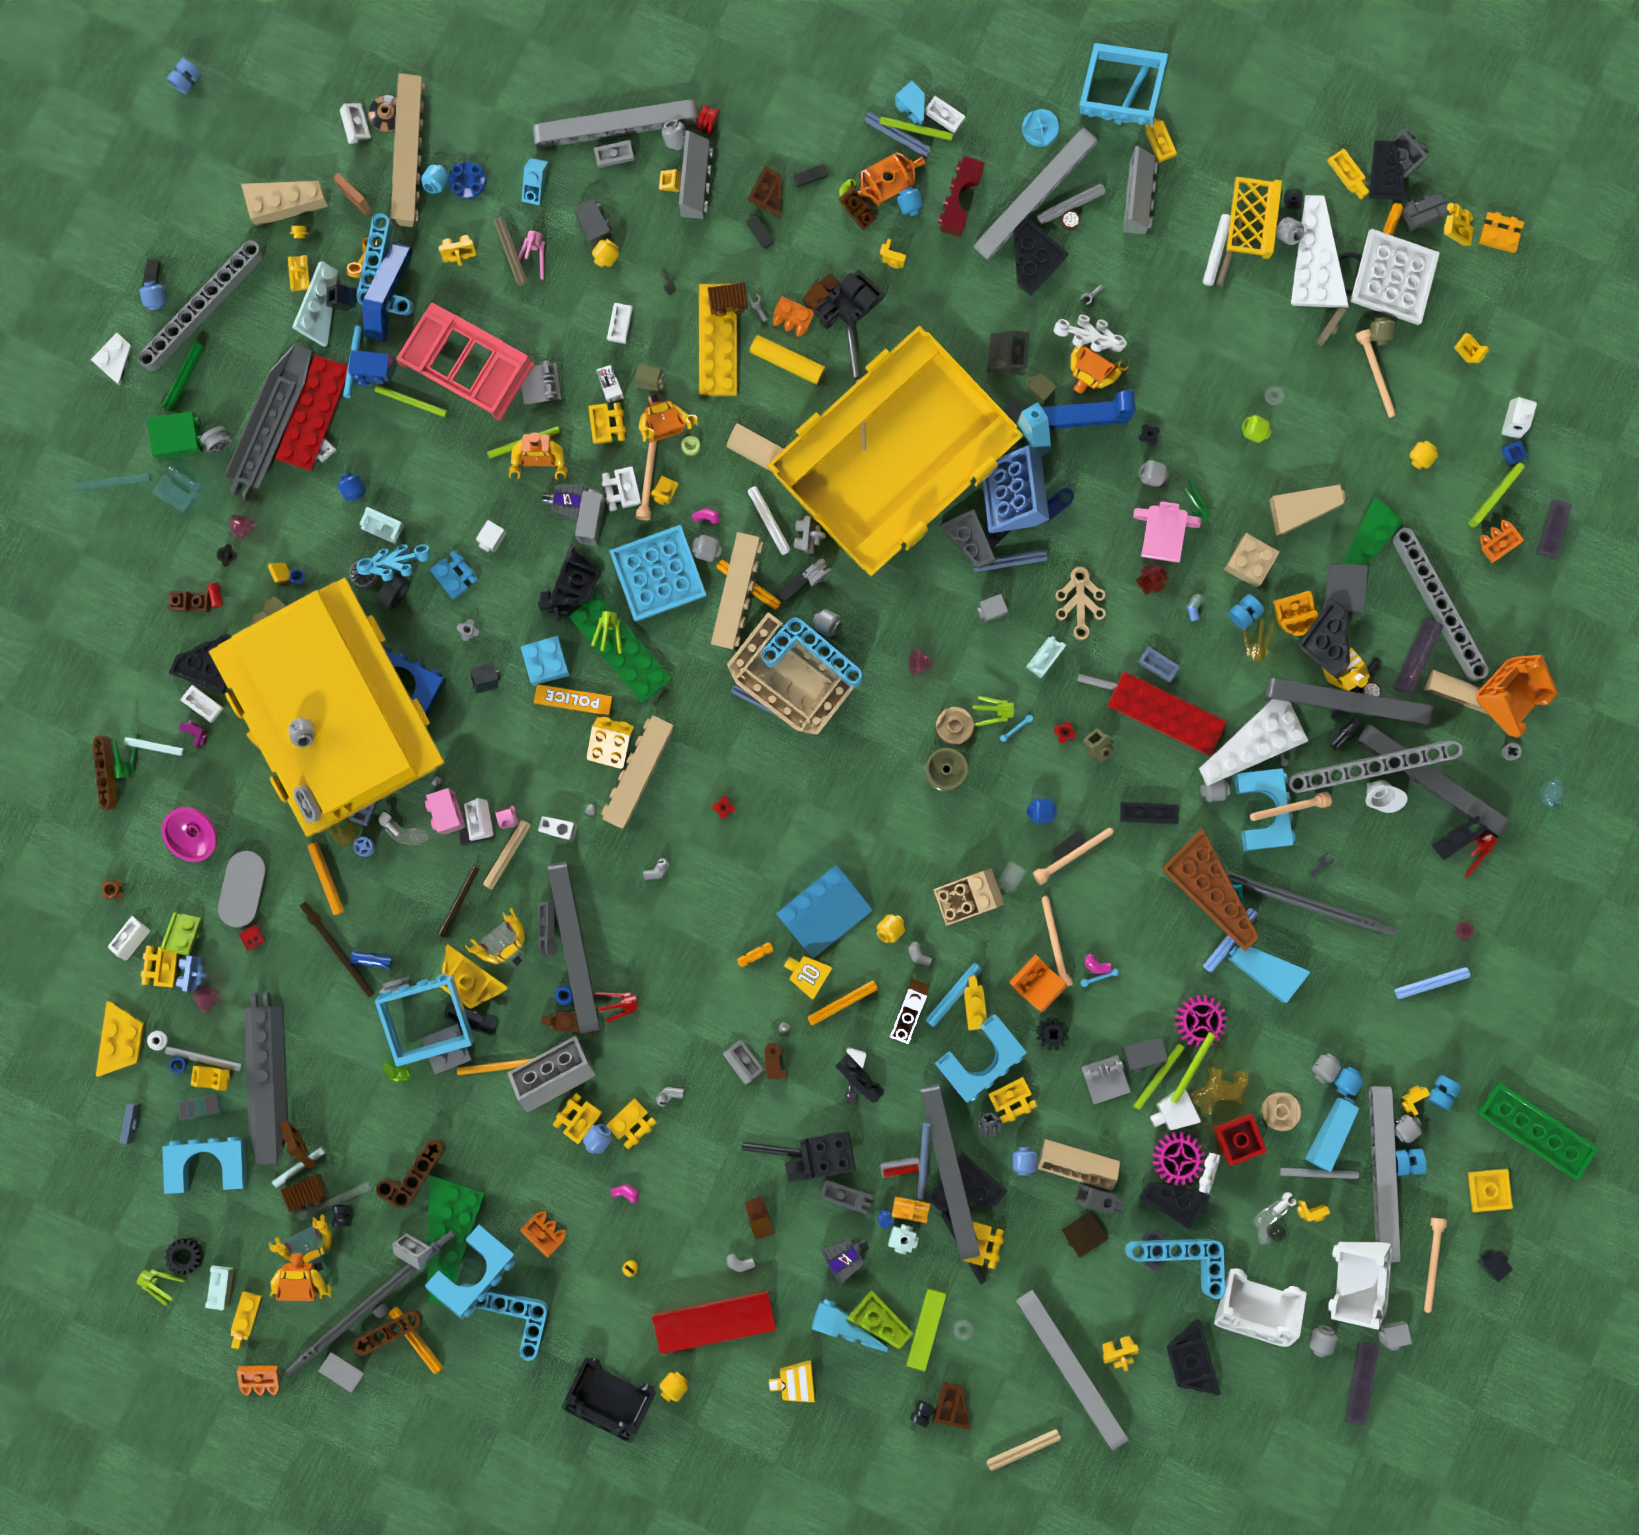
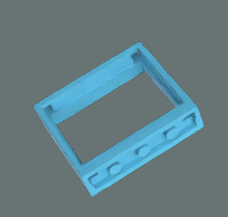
(1128, 56)
(433, 1049)

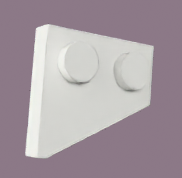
(113, 357)

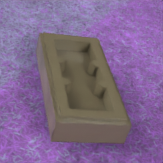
(1332, 326)

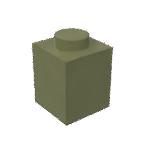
(1040, 388)

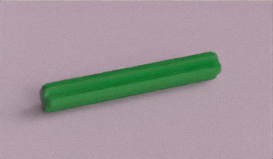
(183, 376)

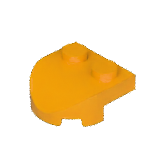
(1296, 613)

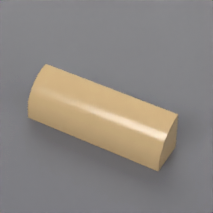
(752, 446)
(1453, 690)
(1078, 1165)

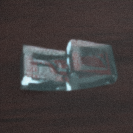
(198, 1107)

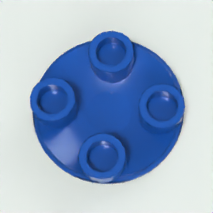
(467, 180)

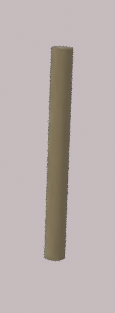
(1228, 256)

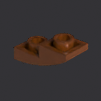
(857, 208)
(189, 602)

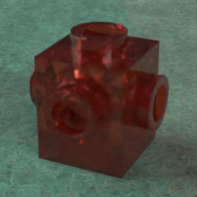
(1152, 579)

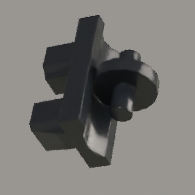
(556, 609)

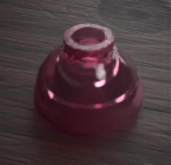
(240, 526)
(918, 662)
(205, 998)

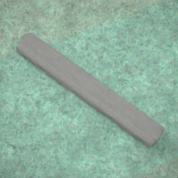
(1071, 204)

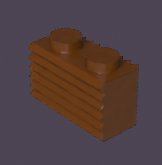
(728, 299)
(304, 1192)

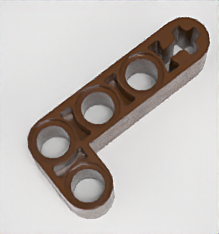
(415, 1171)

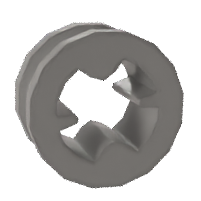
(1511, 757)

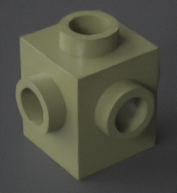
(1099, 745)

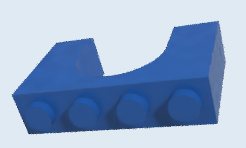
(427, 683)

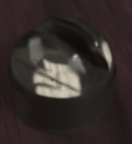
(1276, 1229)

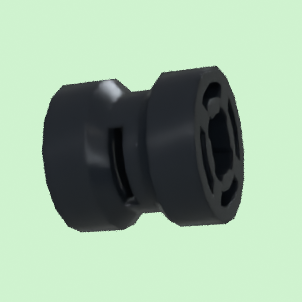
(341, 1215)
(922, 1413)

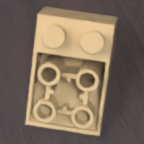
(969, 897)

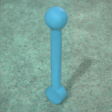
(1028, 718)
(1084, 982)

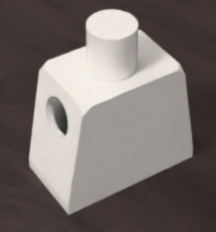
(1519, 414)
(1175, 1114)

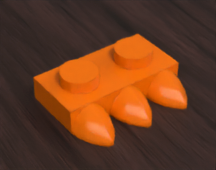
(793, 315)
(1501, 542)
(542, 1234)
(258, 1378)

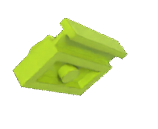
(181, 934)

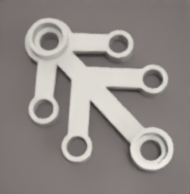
(1091, 335)

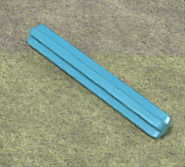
(953, 995)

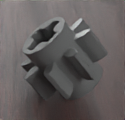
(989, 1125)

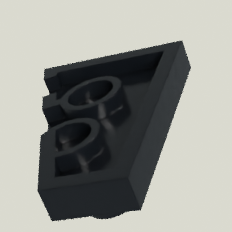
(1385, 173)
(1175, 1202)

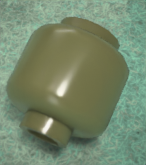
(1382, 330)

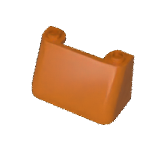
(1515, 692)

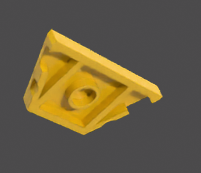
(472, 981)
(119, 1040)

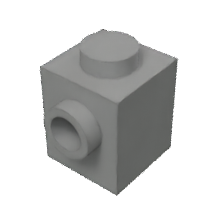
(992, 608)
(1395, 1335)

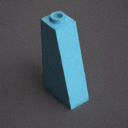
(1035, 428)
(1270, 972)
(1332, 1134)

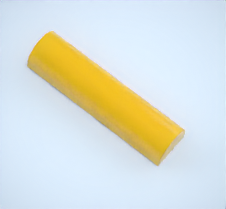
(787, 359)

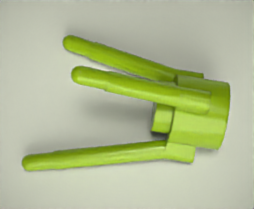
(608, 621)
(1003, 709)
(148, 1281)

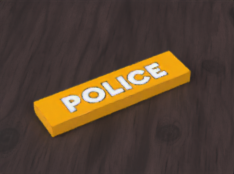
(573, 700)

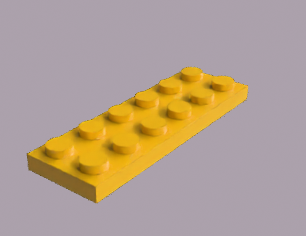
(716, 349)

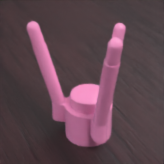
(533, 242)

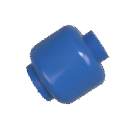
(351, 487)
(1042, 811)

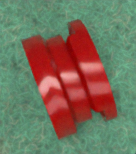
(708, 119)

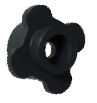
(1144, 435)
(226, 555)

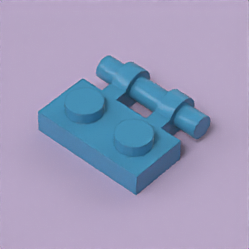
(449, 578)

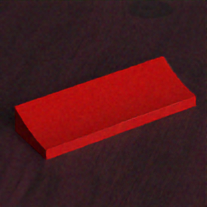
(713, 1322)

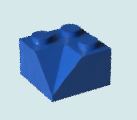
(370, 367)

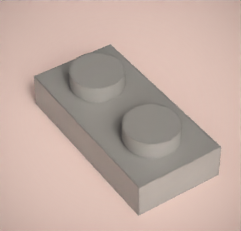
(613, 154)

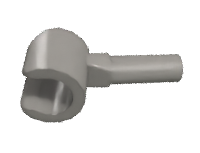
(1091, 295)
(757, 306)

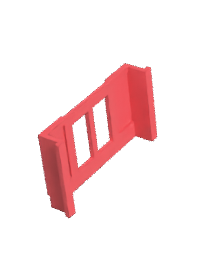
(498, 379)

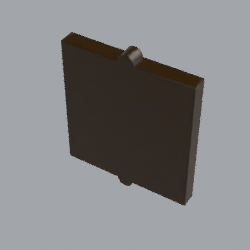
(1084, 1234)

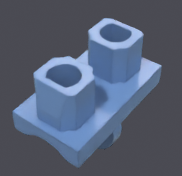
(193, 973)

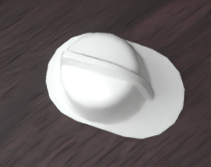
(1385, 797)

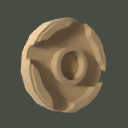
(954, 725)
(1281, 1111)

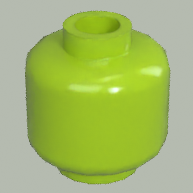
(1256, 428)

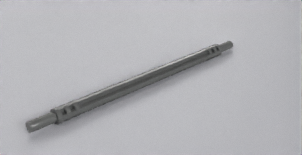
(1310, 904)
(364, 1307)

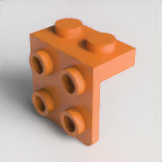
(1038, 983)

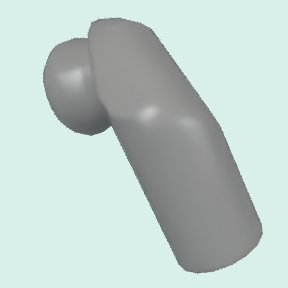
(658, 872)
(916, 954)
(667, 1094)
(738, 1265)

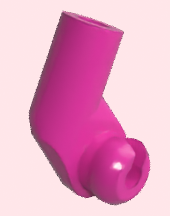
(707, 514)
(1095, 967)
(627, 1191)

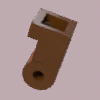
(772, 1061)

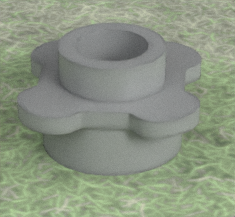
(468, 635)

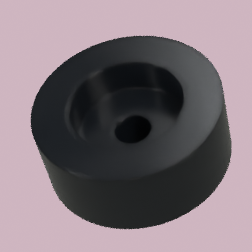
(1293, 198)

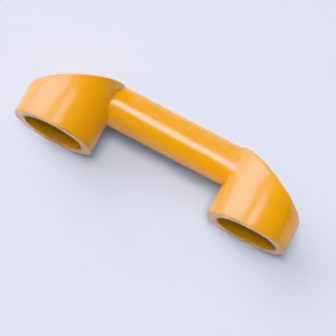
(354, 269)

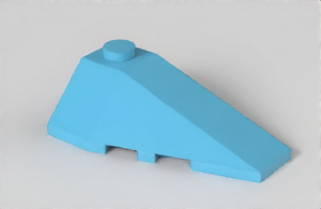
(832, 1321)

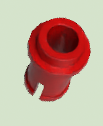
(215, 595)

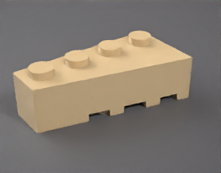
(282, 200)

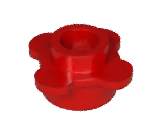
(1064, 737)
(723, 812)

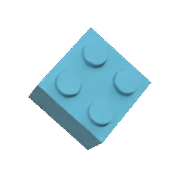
(545, 661)

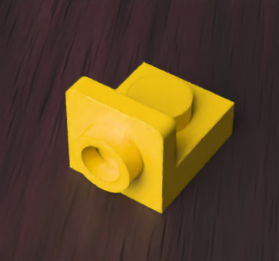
(664, 490)

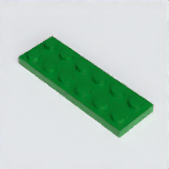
(635, 663)
(1537, 1131)

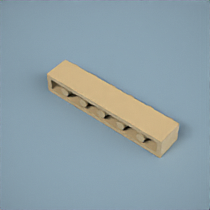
(736, 591)
(638, 772)

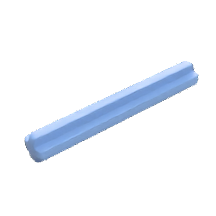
(1225, 947)
(1432, 983)

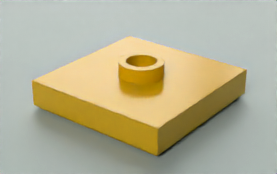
(1490, 1190)

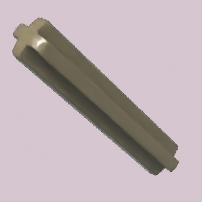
(510, 251)

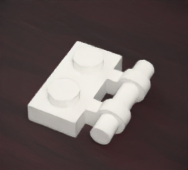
(627, 488)
(1207, 1178)

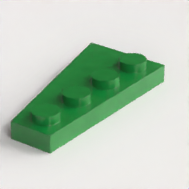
(1373, 533)

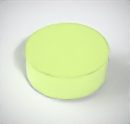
(690, 445)

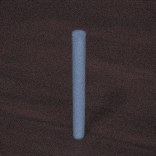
(923, 1161)

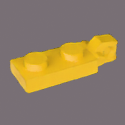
(1160, 140)
(1349, 173)
(974, 1004)
(245, 1318)

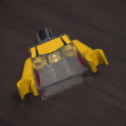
(502, 942)

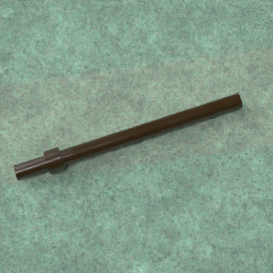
(314, 919)

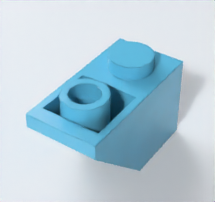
(911, 101)
(534, 181)

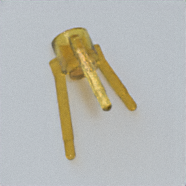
(1257, 651)
(343, 835)

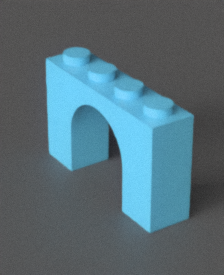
(1272, 784)
(1007, 1053)
(178, 1158)
(461, 1299)

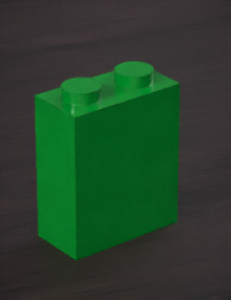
(175, 435)

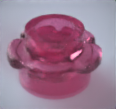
(1464, 925)

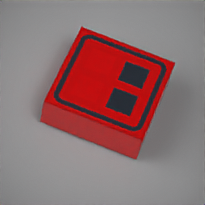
(252, 937)

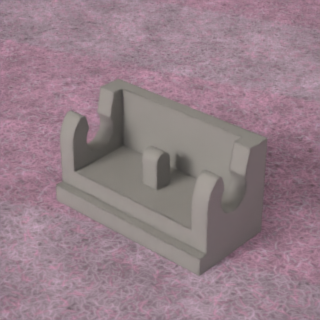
(341, 1372)

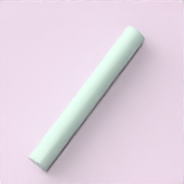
(153, 746)
(297, 1168)

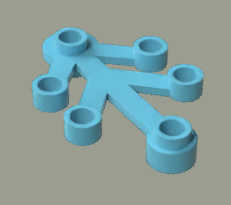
(401, 554)

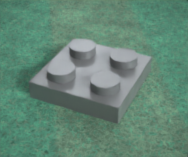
(450, 1059)

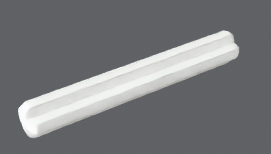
(1217, 250)
(769, 520)

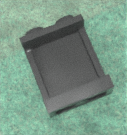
(1346, 586)

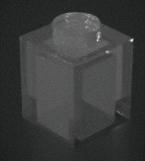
(1011, 877)

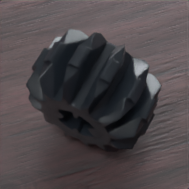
(1045, 1034)

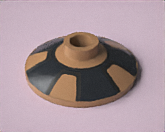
(383, 121)

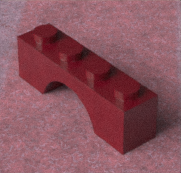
(968, 176)

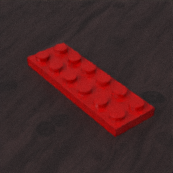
(313, 413)
(1166, 713)

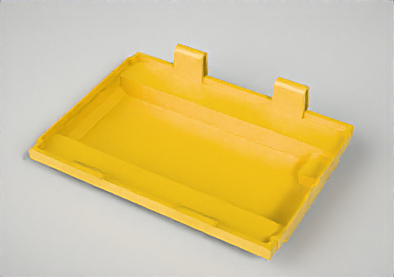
(924, 445)
(330, 667)

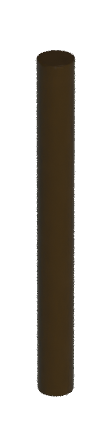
(458, 901)

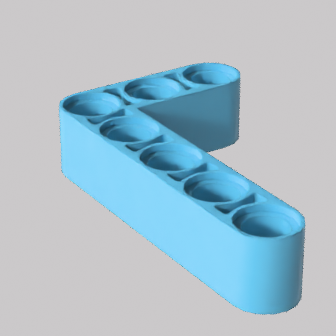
(380, 252)
(814, 649)
(1183, 1253)
(528, 1313)

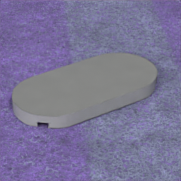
(242, 889)

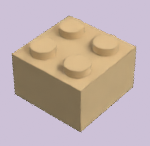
(1251, 560)

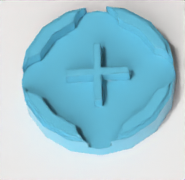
(1040, 128)

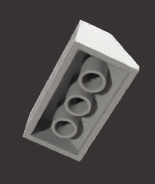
(694, 176)
(1139, 192)
(551, 1075)

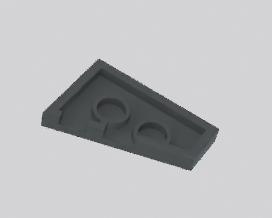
(971, 538)

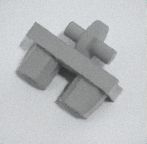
(811, 535)

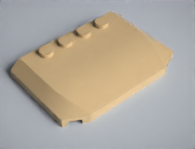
(796, 689)

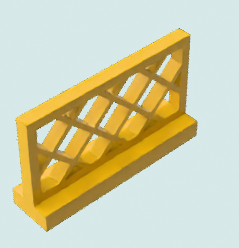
(1270, 216)

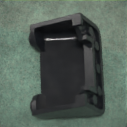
(608, 1401)

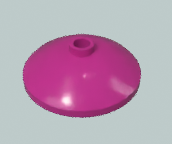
(183, 839)

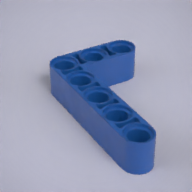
(382, 290)
(1093, 414)

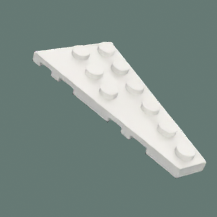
(1317, 270)
(1263, 737)

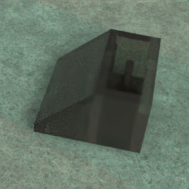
(1008, 352)

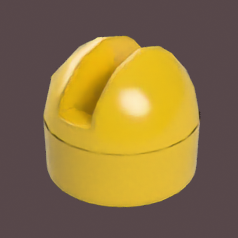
(633, 1265)

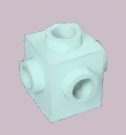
(899, 1232)

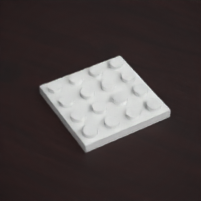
(1395, 277)

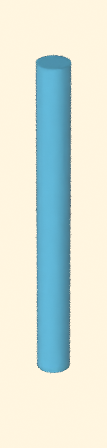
(1138, 81)
(355, 346)

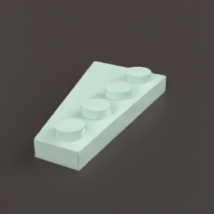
(313, 316)

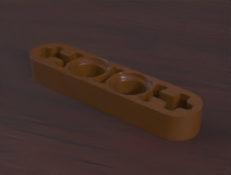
(103, 752)
(388, 1332)

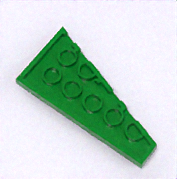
(455, 1209)

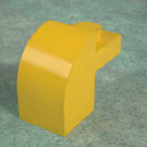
(210, 1077)

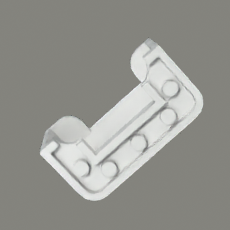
(1362, 1283)
(1260, 1310)

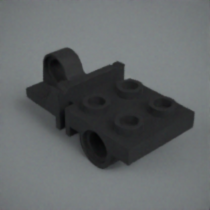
(849, 301)
(824, 1155)

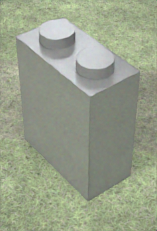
(590, 517)

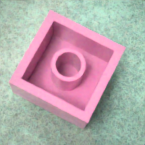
(445, 811)

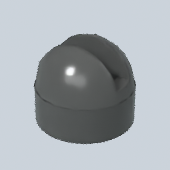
(381, 1310)

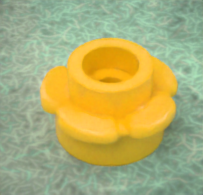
(299, 231)

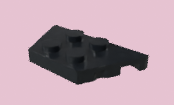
(575, 580)
(1192, 1360)

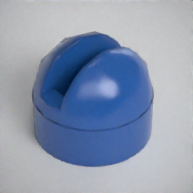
(294, 574)
(178, 1061)

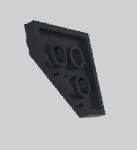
(1035, 256)
(1329, 640)
(199, 666)
(978, 1185)

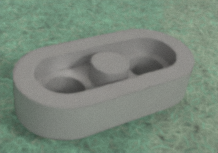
(307, 803)

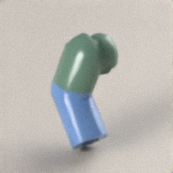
(1193, 605)

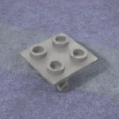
(542, 384)
(1105, 1079)

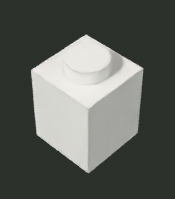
(490, 536)

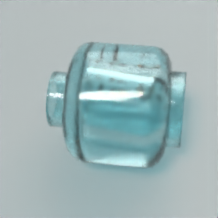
(1552, 793)

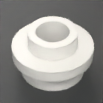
(163, 1040)

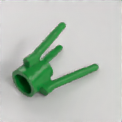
(1202, 510)
(122, 769)

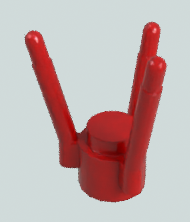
(1484, 843)
(628, 1003)

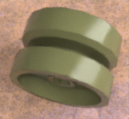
(937, 777)

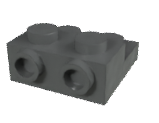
(1409, 152)

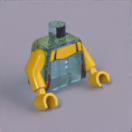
(311, 1242)

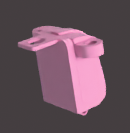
(1165, 530)

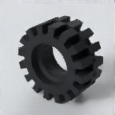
(196, 1256)

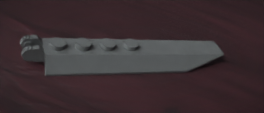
(268, 420)
(265, 1077)

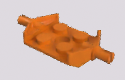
(877, 189)

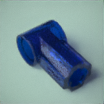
(1055, 504)

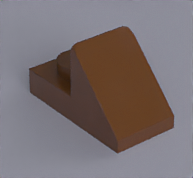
(820, 291)
(759, 1217)

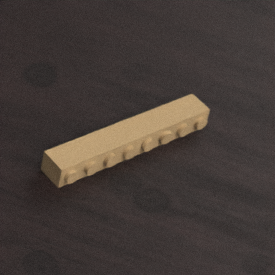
(406, 150)

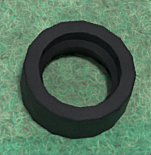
(393, 591)

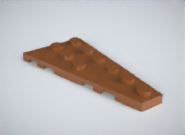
(1205, 881)

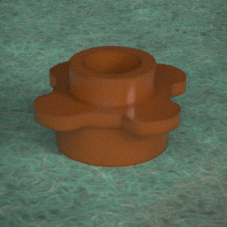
(107, 893)

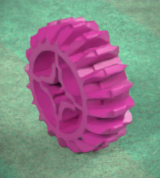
(1207, 1015)
(1195, 1160)

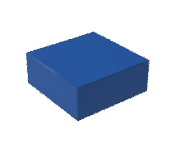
(1514, 453)

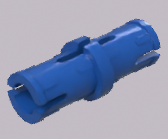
(371, 959)

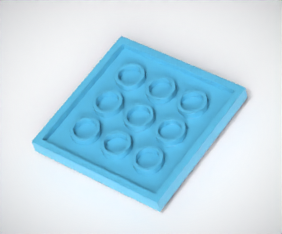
(657, 573)

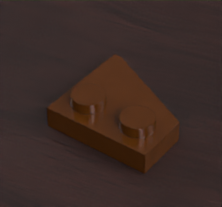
(767, 192)
(296, 1145)
(951, 1406)

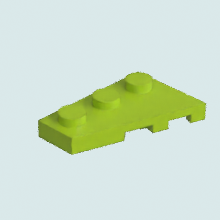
(880, 1321)

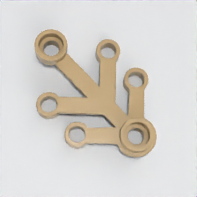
(1081, 600)

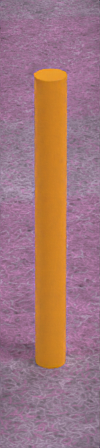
(491, 1067)

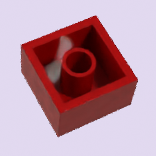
(1239, 1139)

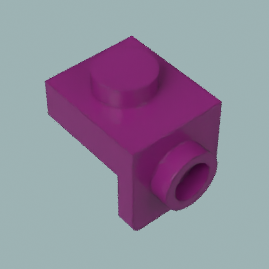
(192, 728)

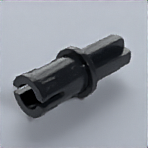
(1345, 733)

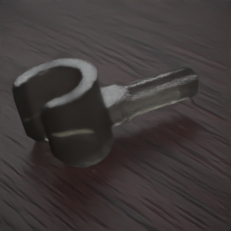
(670, 286)

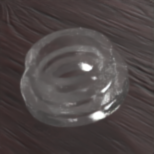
(1271, 400)
(963, 1336)

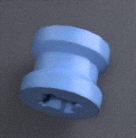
(360, 845)

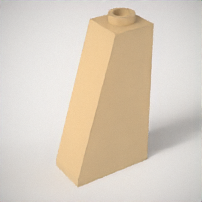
(1301, 507)

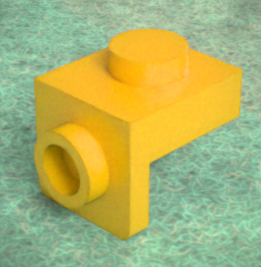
(893, 258)
(1470, 349)
(1414, 1095)
(1317, 1213)

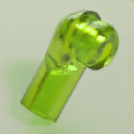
(397, 1075)

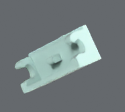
(381, 525)
(1045, 656)
(219, 1287)

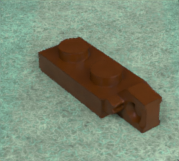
(562, 1022)

